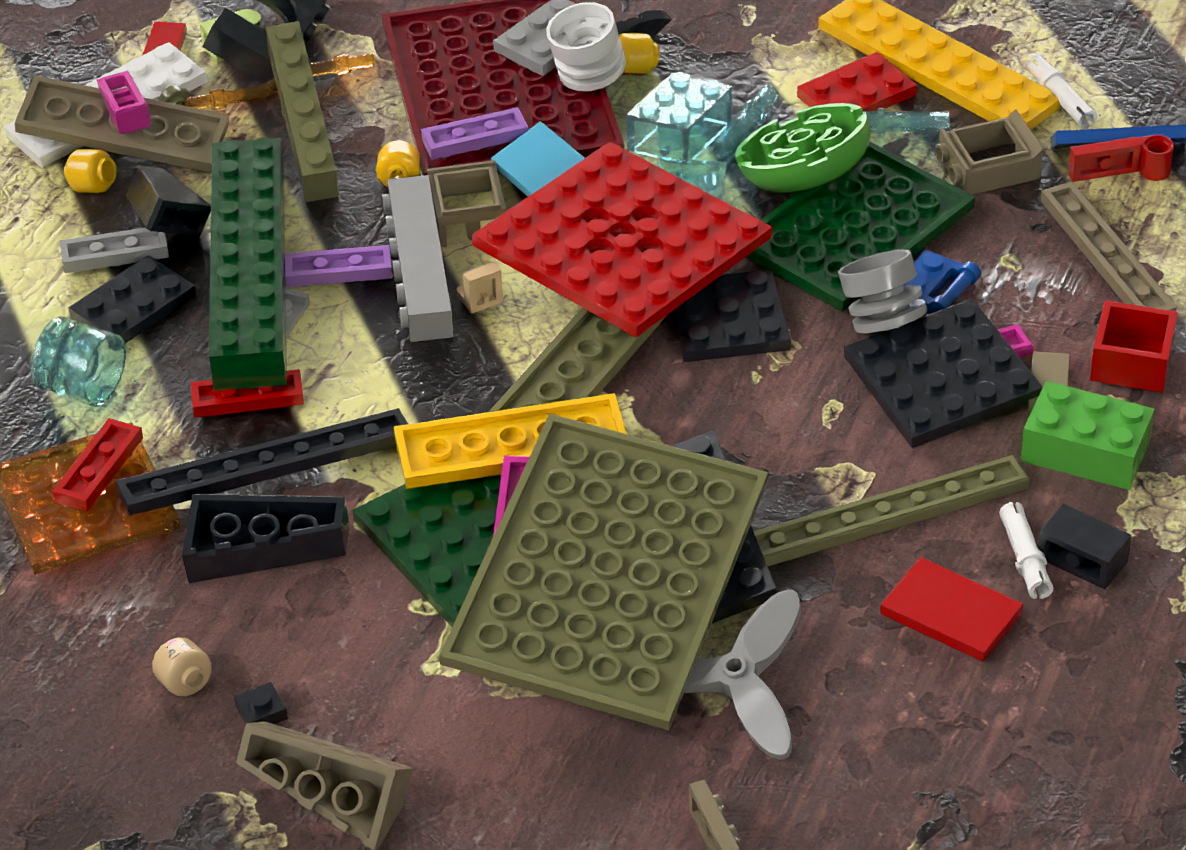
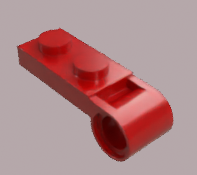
(1145, 154)

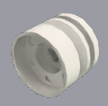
(586, 46)

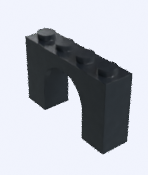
(247, 44)

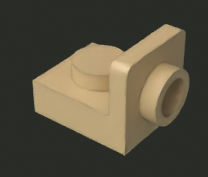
(481, 288)

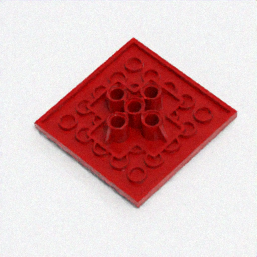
(622, 238)

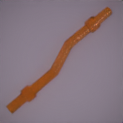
(220, 98)

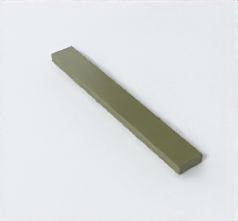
(891, 510)

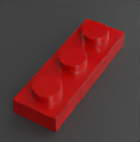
(210, 402)
(97, 464)

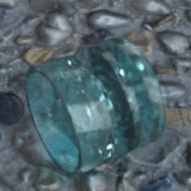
(78, 361)

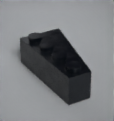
(261, 533)

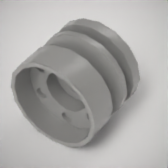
(885, 298)

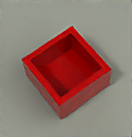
(1133, 346)

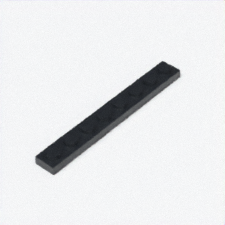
(259, 462)

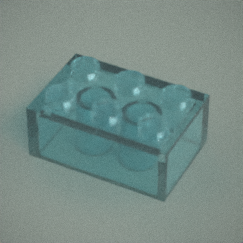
(679, 118)

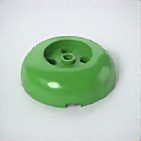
(805, 150)

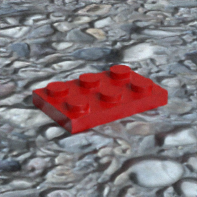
(865, 83)

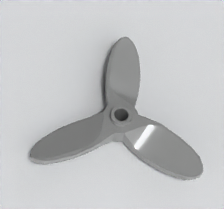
(738, 672)

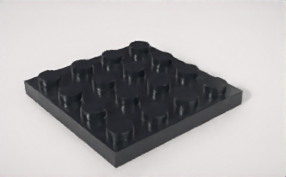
(942, 372)

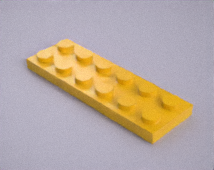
(477, 443)

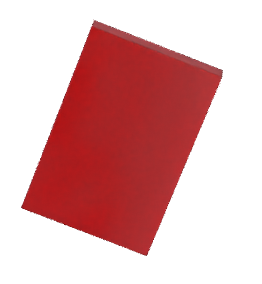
(951, 609)

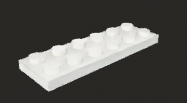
(152, 76)

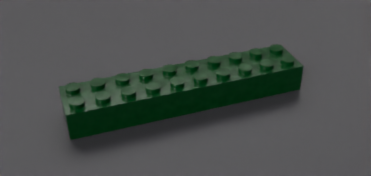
(247, 265)

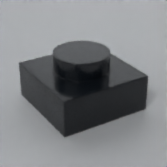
(261, 705)

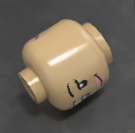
(181, 663)

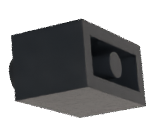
(1084, 546)

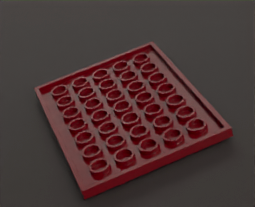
(453, 74)

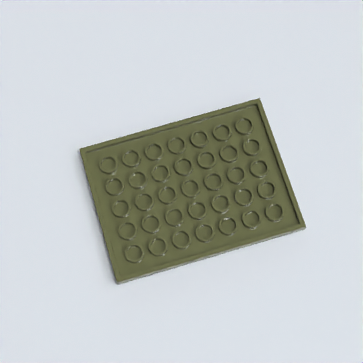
(606, 571)

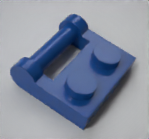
(933, 274)

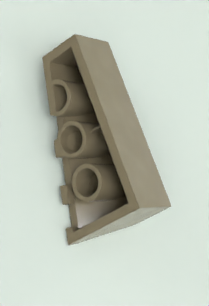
(340, 783)

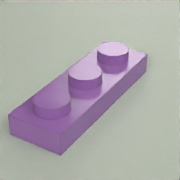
(474, 133)
(338, 266)

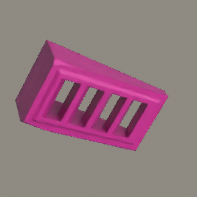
(125, 105)

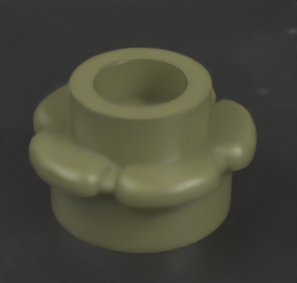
(174, 95)

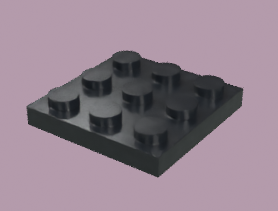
(732, 318)

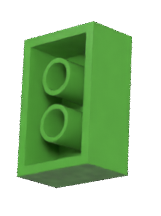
(1087, 435)

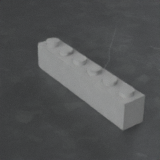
(419, 259)

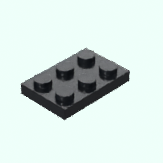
(134, 299)

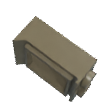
(993, 172)
(465, 180)

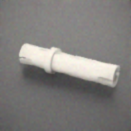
(1055, 81)
(1029, 559)

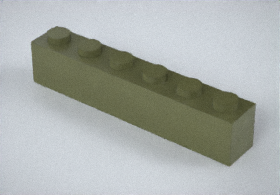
(302, 112)

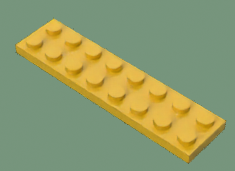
(939, 61)

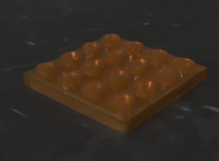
(64, 535)

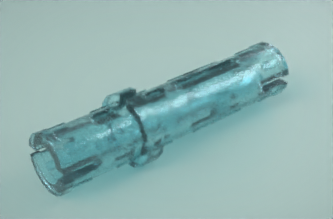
(752, 114)
(907, 121)

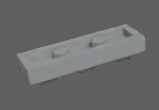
(112, 249)

